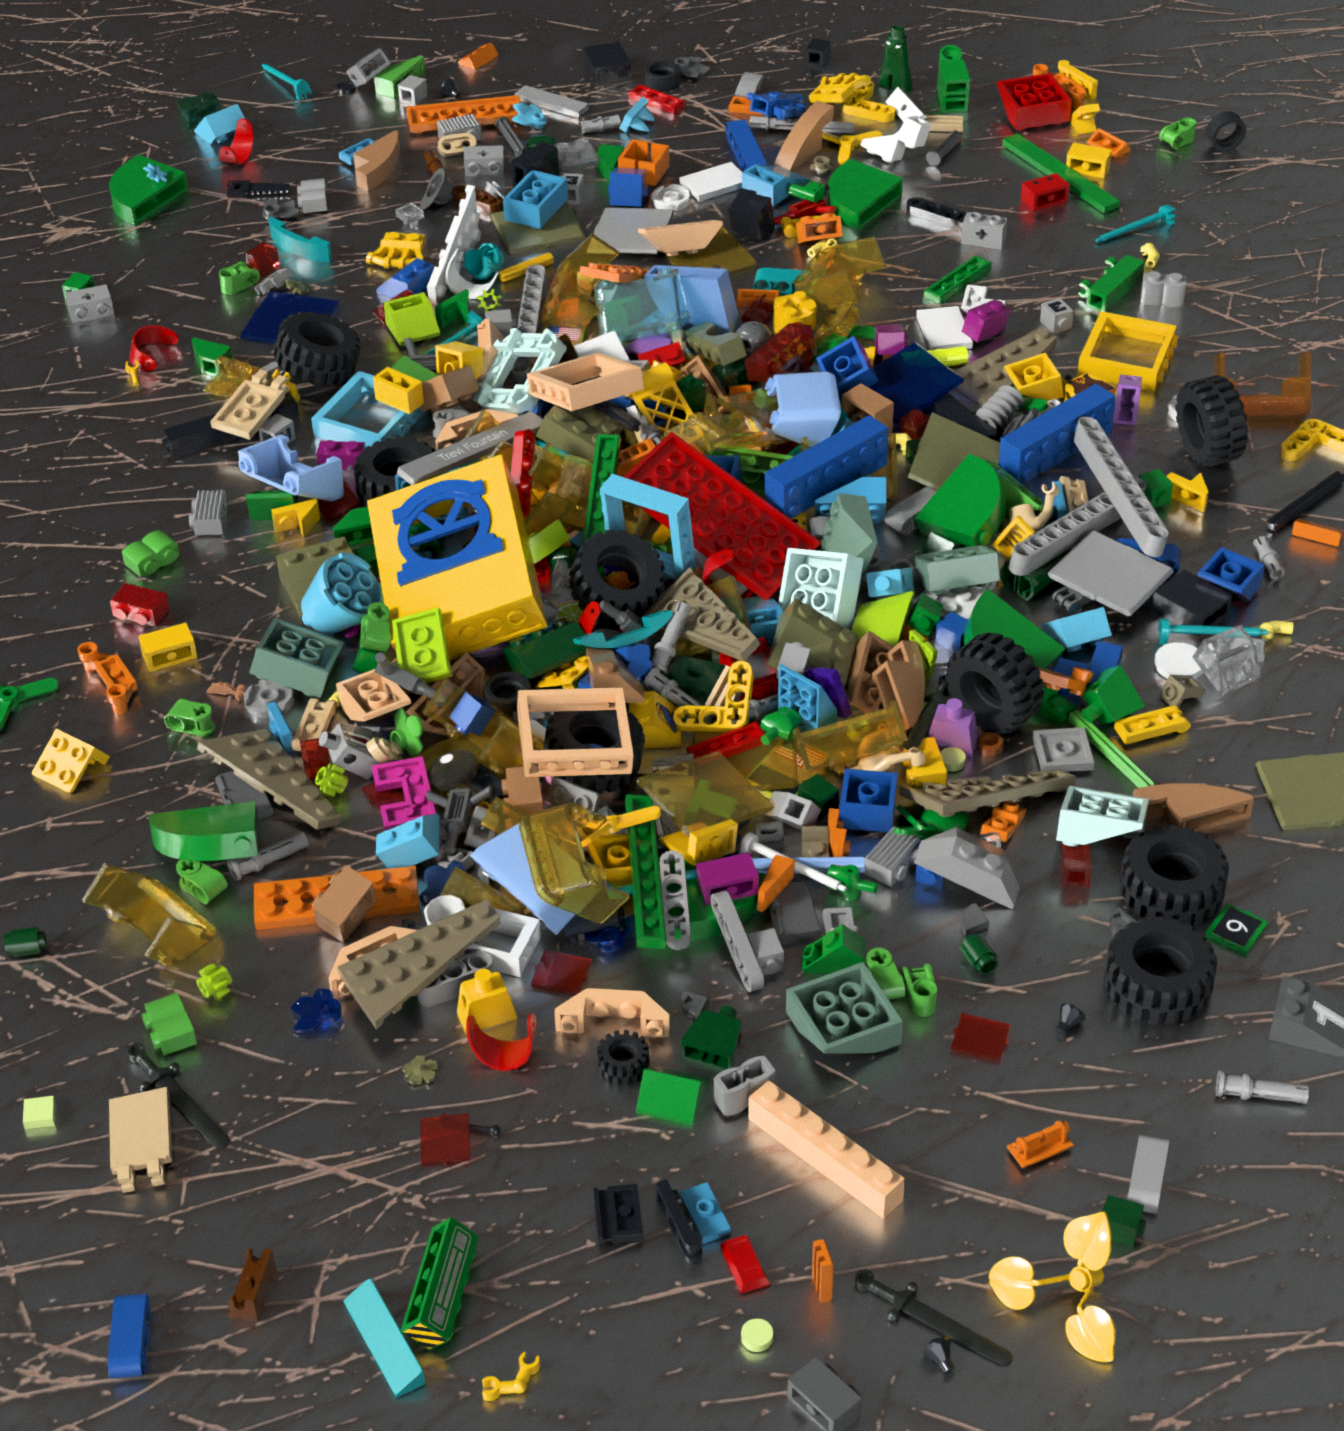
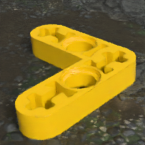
(861, 107)
(1311, 431)
(726, 713)

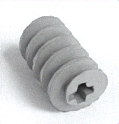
(1000, 406)

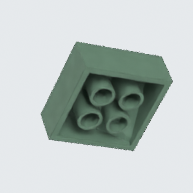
(850, 530)
(296, 658)
(845, 1012)

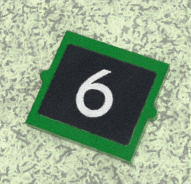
(1236, 929)

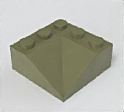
(576, 429)
(300, 567)
(828, 641)

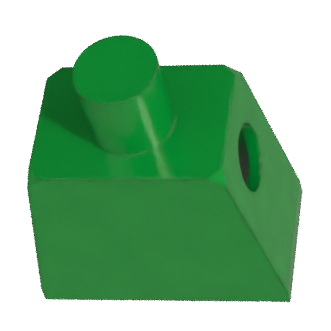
(1111, 697)

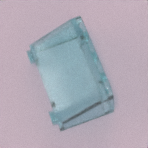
(642, 306)

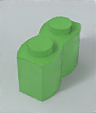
(150, 553)
(169, 1024)

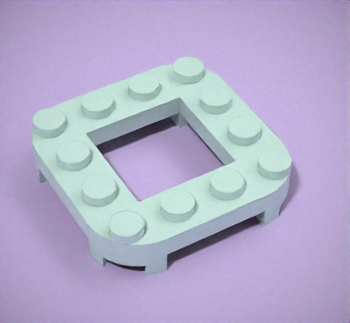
(517, 344)

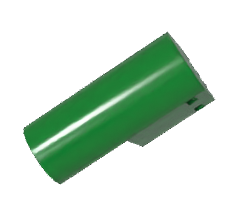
(811, 192)

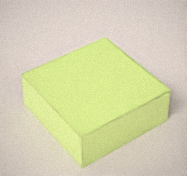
(39, 1112)

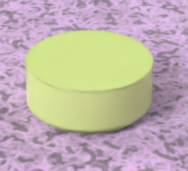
(953, 758)
(757, 1335)

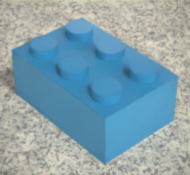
(535, 199)

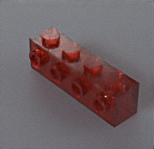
(780, 352)

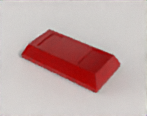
(744, 1264)

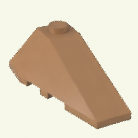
(868, 655)
(609, 671)

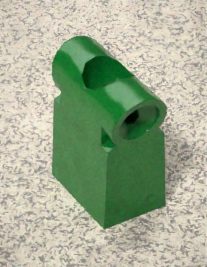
(953, 81)

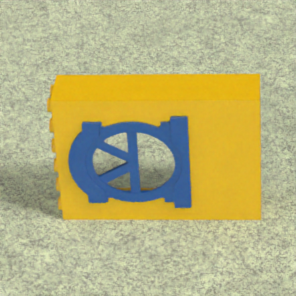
(486, 588)

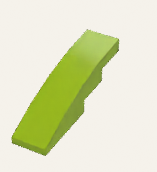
(547, 540)

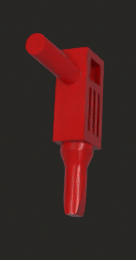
(806, 208)

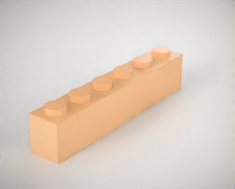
(826, 1149)

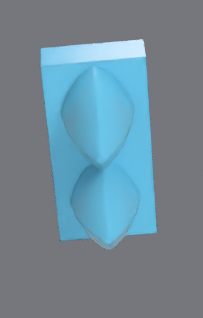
(636, 115)

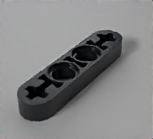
(935, 212)

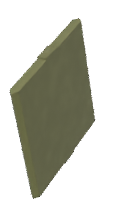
(558, 230)
(945, 447)
(1305, 789)

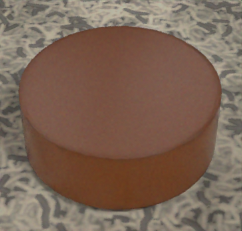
(990, 744)

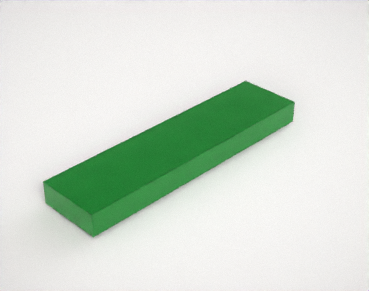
(957, 279)

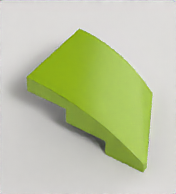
(884, 617)

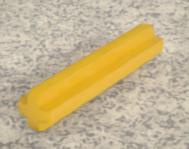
(520, 269)

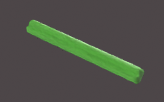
(1111, 751)

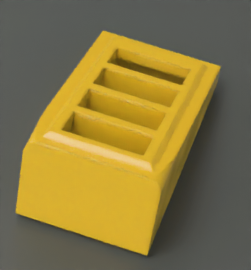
(1002, 543)

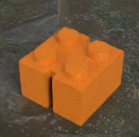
(637, 157)

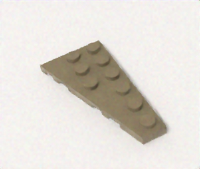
(987, 373)
(709, 619)
(269, 768)
(980, 791)
(409, 964)

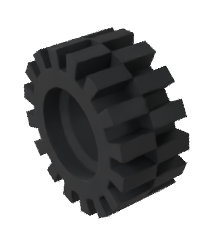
(618, 1045)

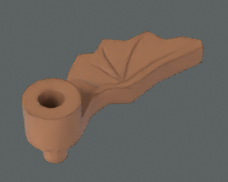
(226, 688)

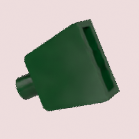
(713, 1039)

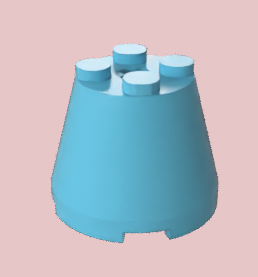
(340, 594)

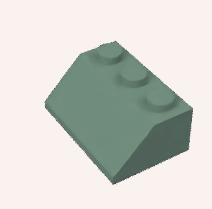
(957, 568)

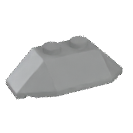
(970, 864)

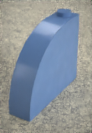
(707, 297)

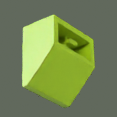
(411, 318)

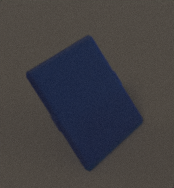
(278, 306)
(913, 380)

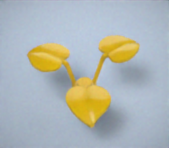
(1088, 1240)

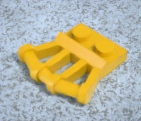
(838, 88)
(397, 244)

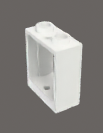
(528, 934)

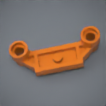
(1073, 89)
(113, 673)
(1075, 683)

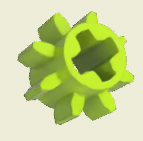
(486, 296)
(331, 780)
(214, 981)

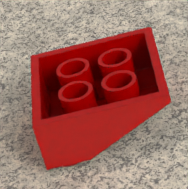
(1034, 101)

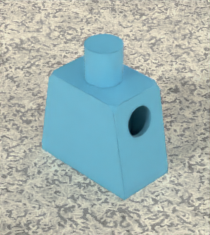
(890, 582)

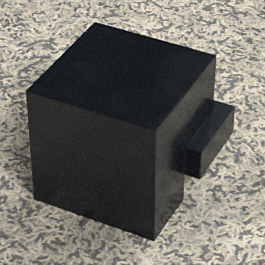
(751, 215)

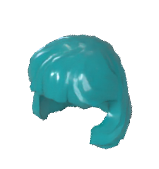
(484, 261)

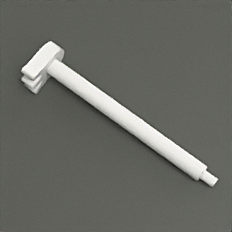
(751, 843)

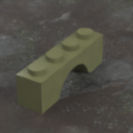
(719, 348)

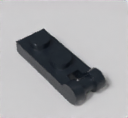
(679, 1222)

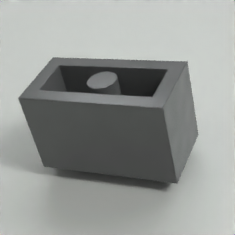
(824, 1396)

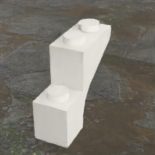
(892, 147)

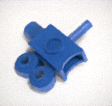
(777, 105)

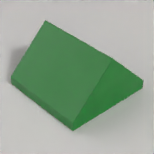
(262, 502)
(671, 1095)

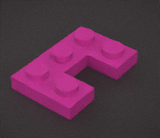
(413, 778)

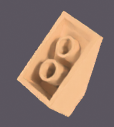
(370, 696)

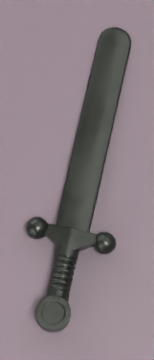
(928, 713)
(185, 1104)
(904, 1302)

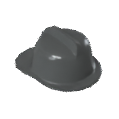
(438, 190)

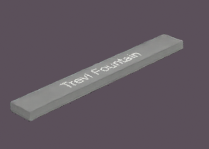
(467, 449)

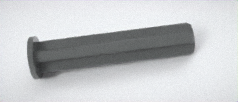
(503, 125)
(934, 157)

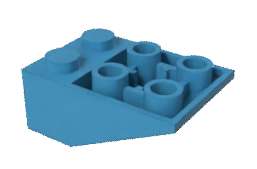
(771, 181)
(871, 487)
(763, 617)
(806, 699)

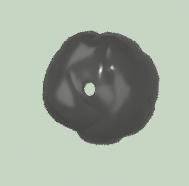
(754, 334)

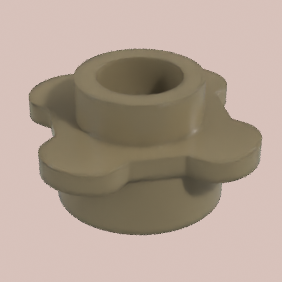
(821, 164)

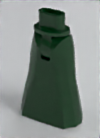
(895, 66)
(1030, 584)

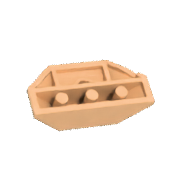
(681, 237)
(487, 336)

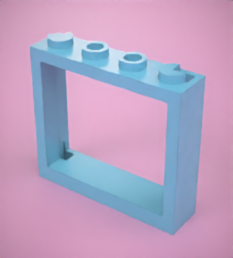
(326, 423)
(675, 506)

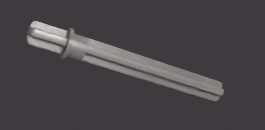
(777, 124)

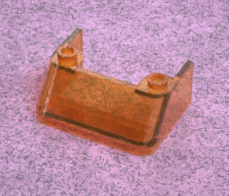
(1292, 403)

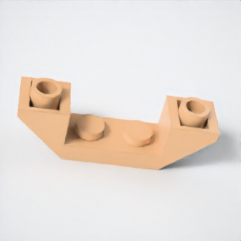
(457, 429)
(360, 948)
(612, 1003)

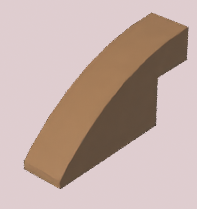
(805, 136)
(376, 161)
(903, 681)
(1196, 804)

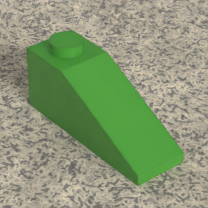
(389, 78)

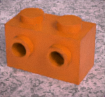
(819, 229)

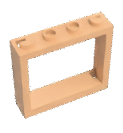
(555, 382)
(574, 761)

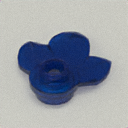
(610, 938)
(316, 1010)

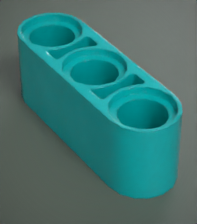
(774, 280)

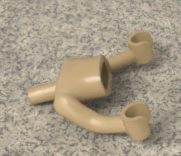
(1027, 513)
(885, 763)

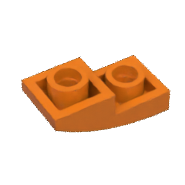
(1004, 819)
(837, 835)

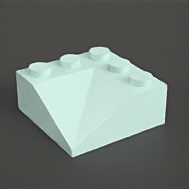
(822, 581)
(1098, 815)

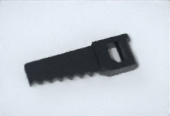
(244, 188)

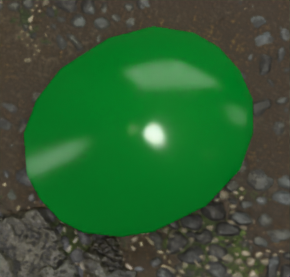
(944, 824)

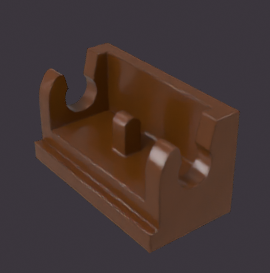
(252, 1286)

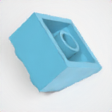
(219, 125)
(1079, 629)
(409, 842)

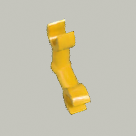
(512, 1386)

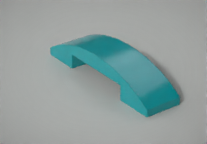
(313, 249)
(651, 624)

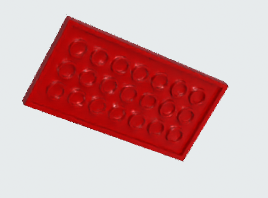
(724, 514)

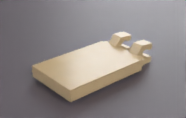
(250, 405)
(140, 1136)

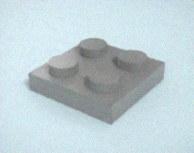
(1063, 749)

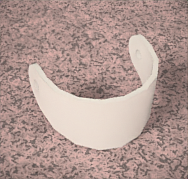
(457, 283)

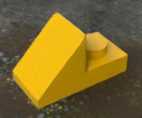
(1083, 118)
(1191, 493)
(298, 515)

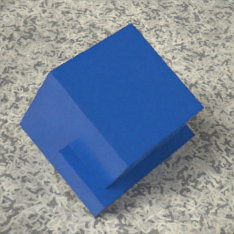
(627, 187)

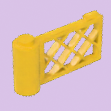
(655, 382)

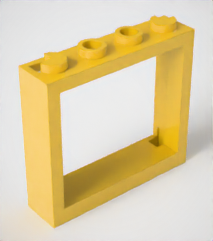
(1134, 328)

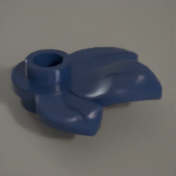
(436, 878)

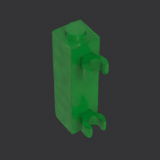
(1113, 284)

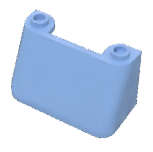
(806, 405)
(279, 466)
(507, 864)

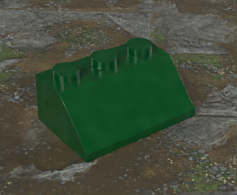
(545, 649)

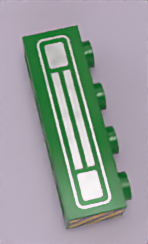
(440, 1284)

